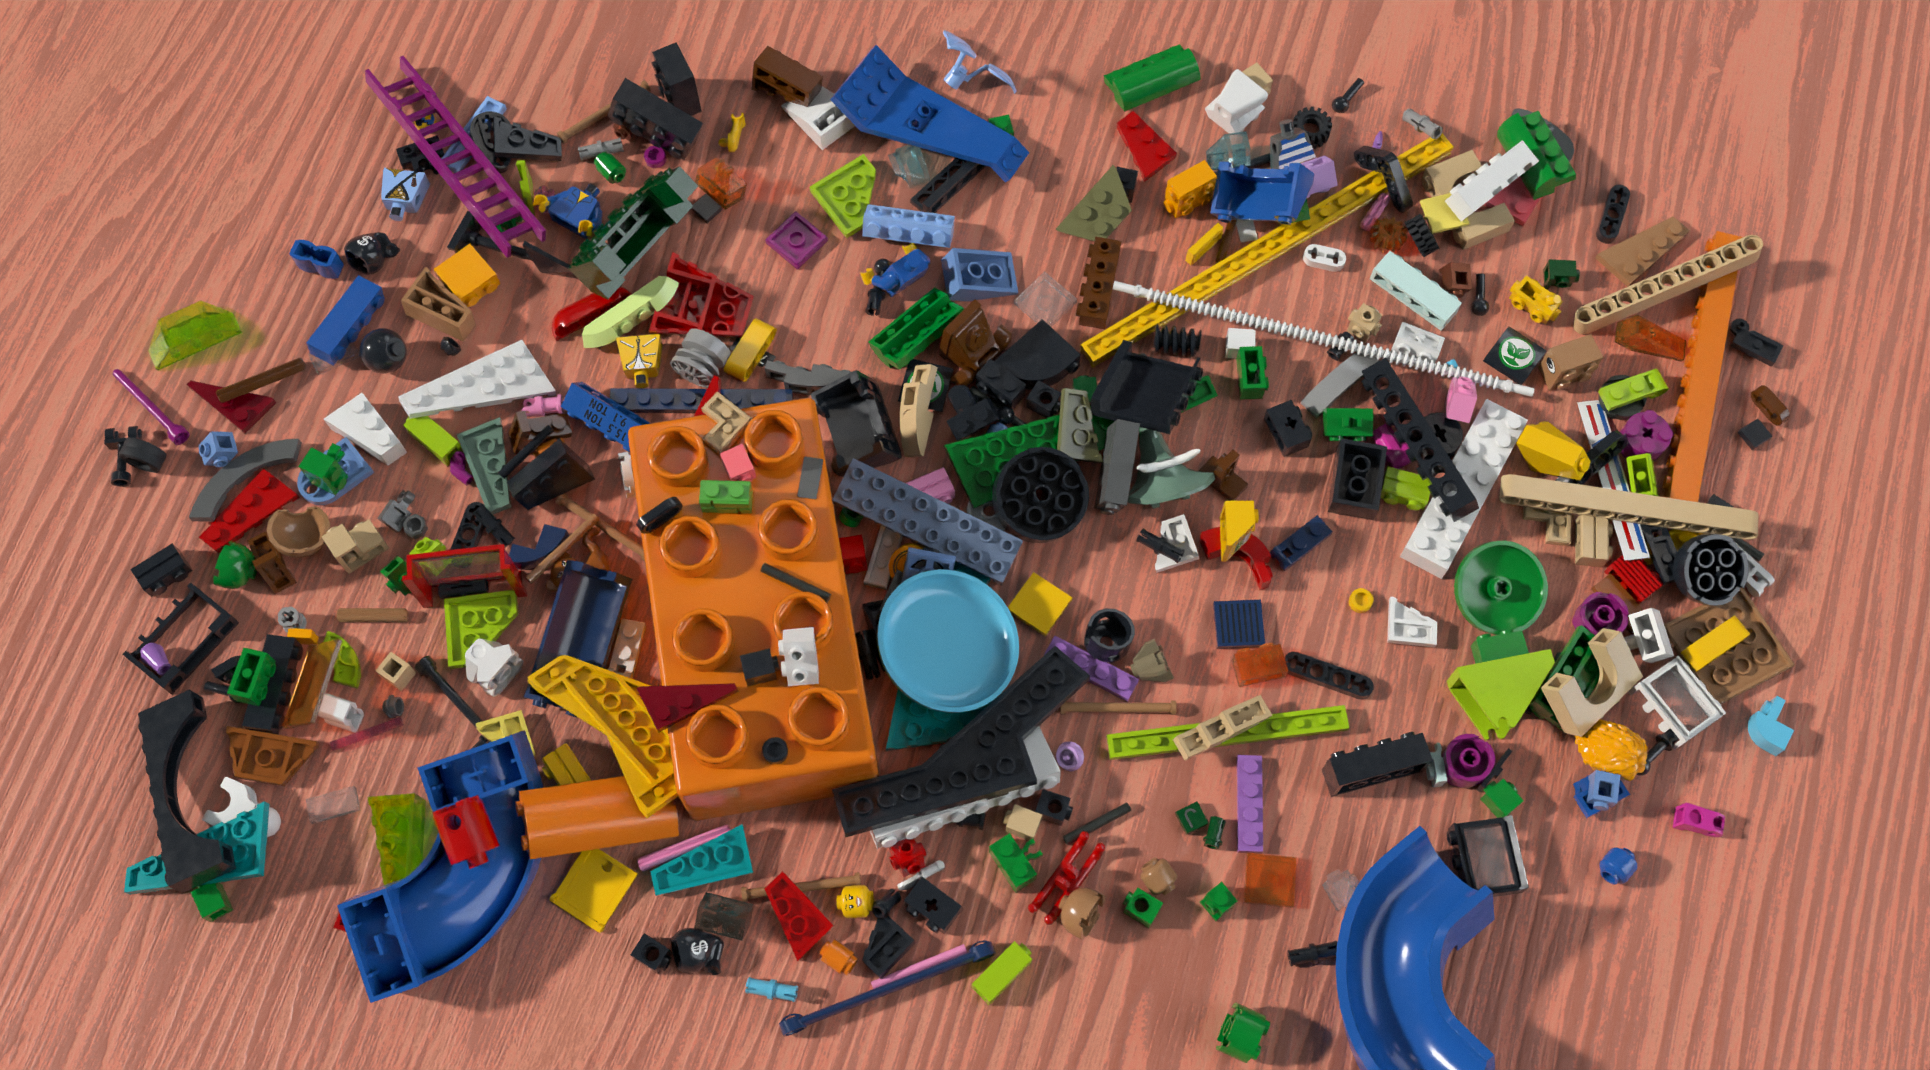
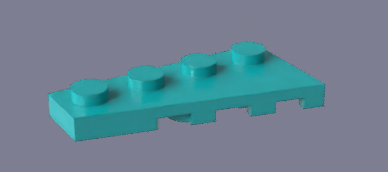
(711, 862)

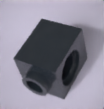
(1040, 392)
(1047, 798)
(642, 949)

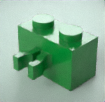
(1348, 422)
(324, 469)
(1013, 862)

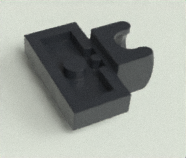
(413, 157)

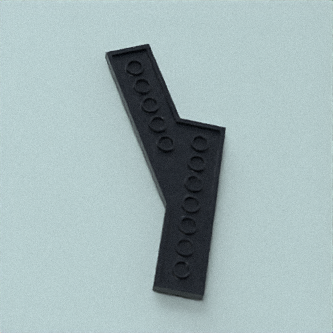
(976, 763)

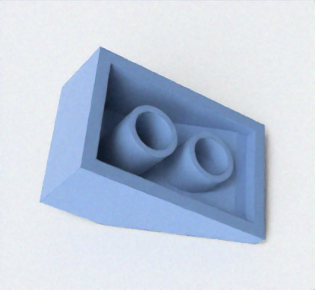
(978, 274)

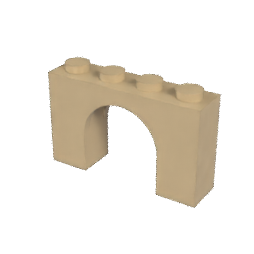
(1482, 225)
(1617, 676)

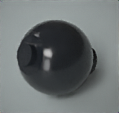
(383, 350)

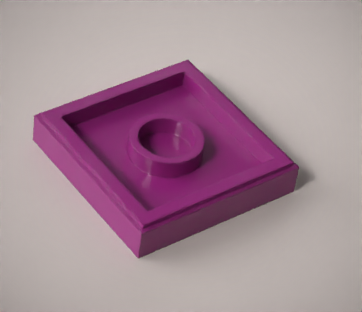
(796, 240)

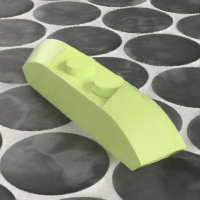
(629, 312)

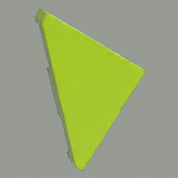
(526, 185)

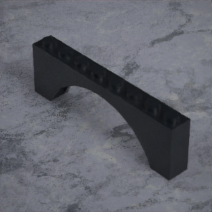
(165, 735)

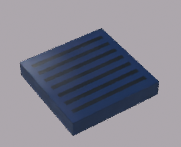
(1238, 624)

